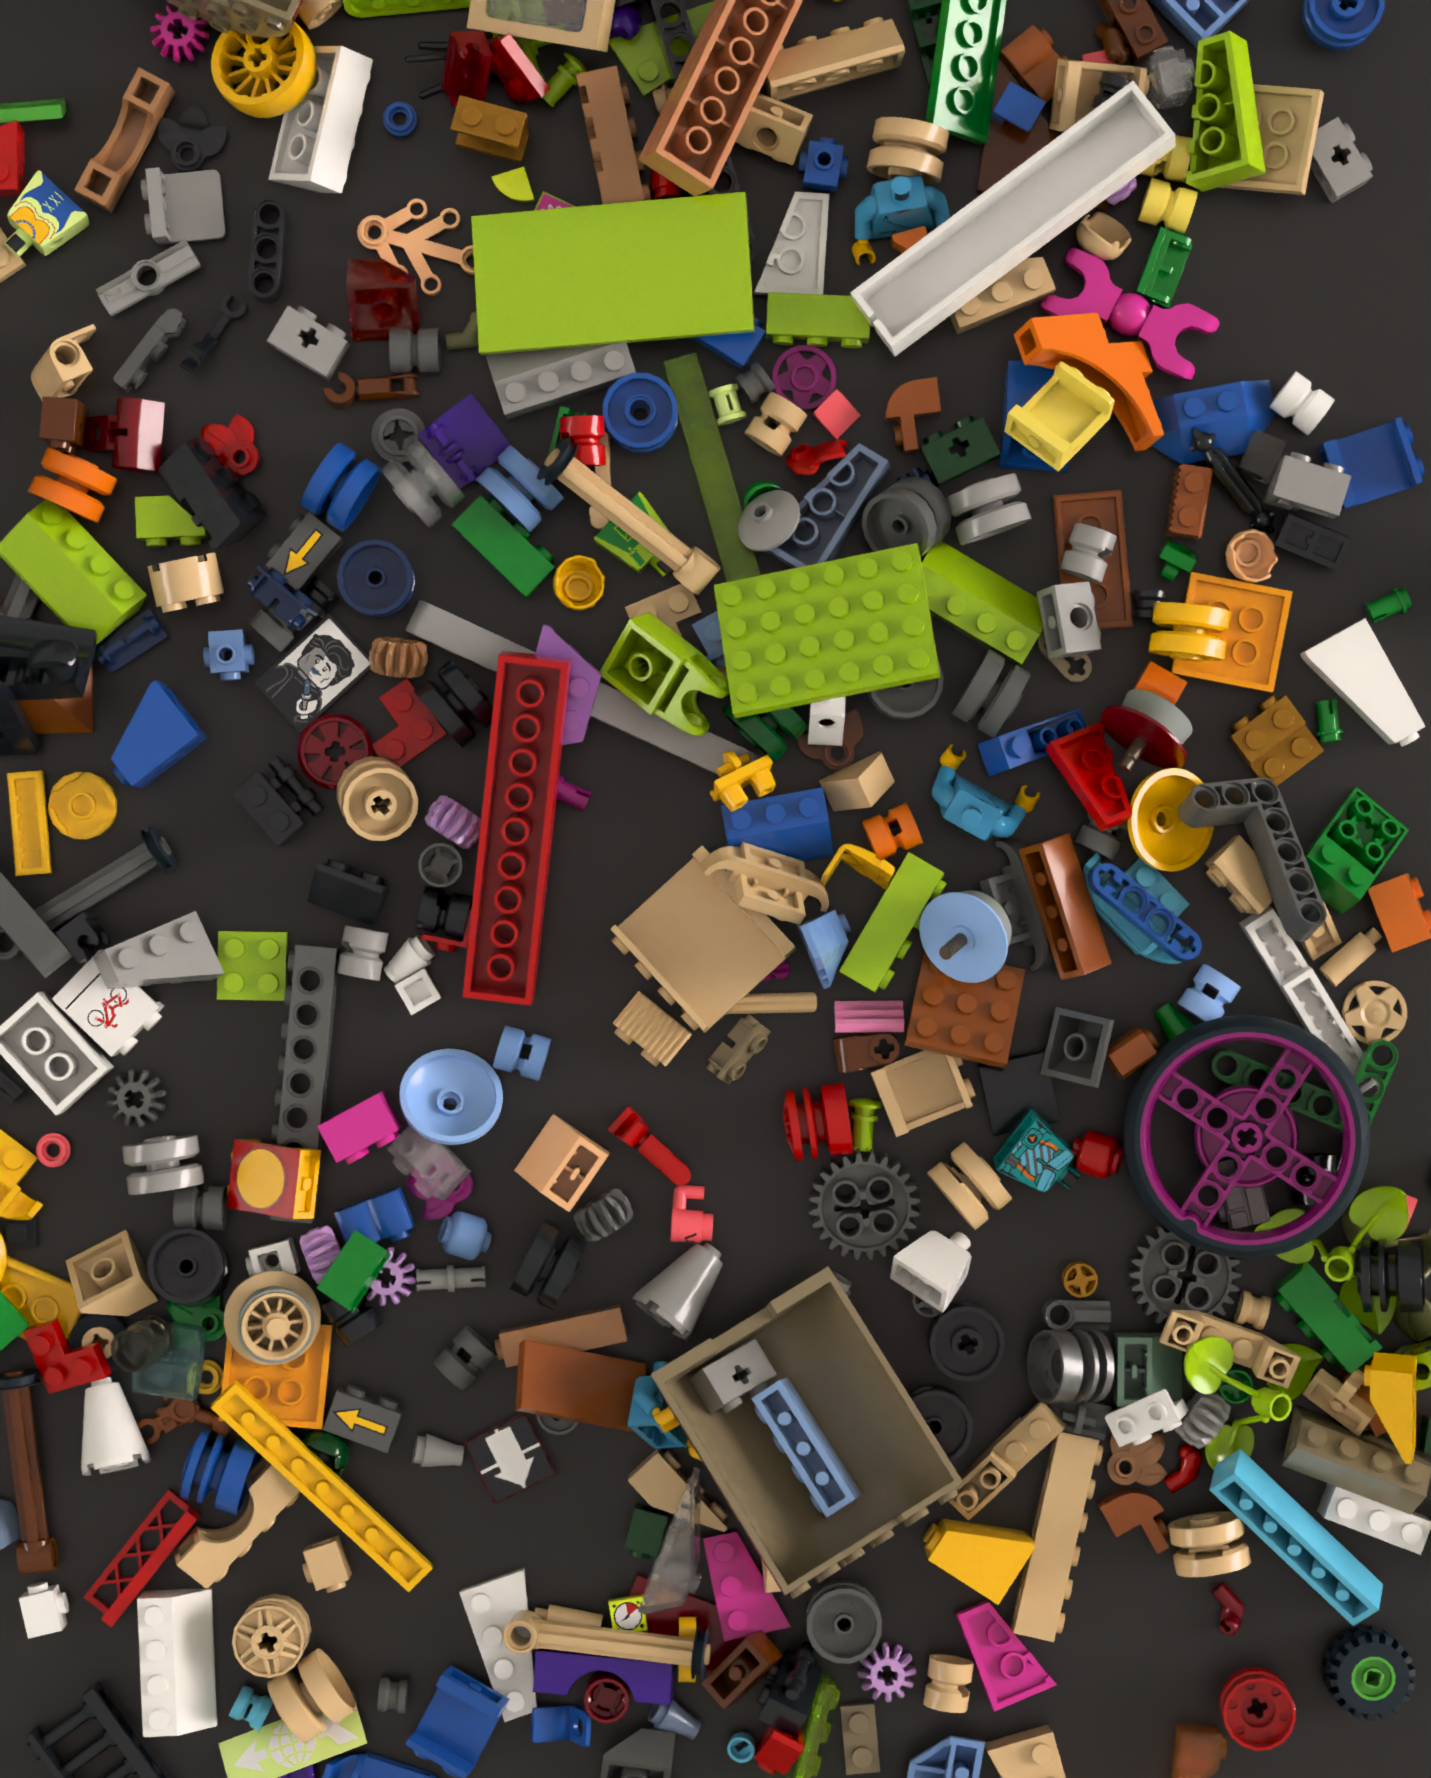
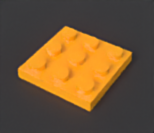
(1253, 633)
(289, 1390)

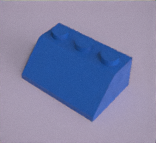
(784, 824)

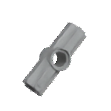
(127, 288)

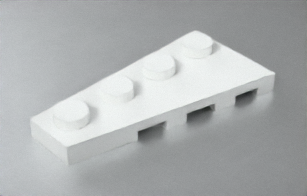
(489, 1611)

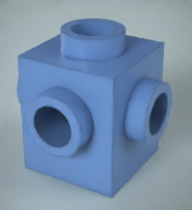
(222, 642)

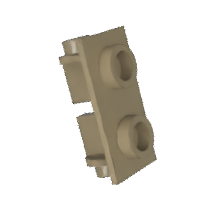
(750, 1039)

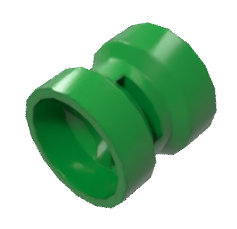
(1232, 1393)

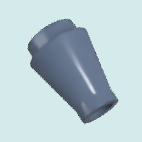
(674, 1719)

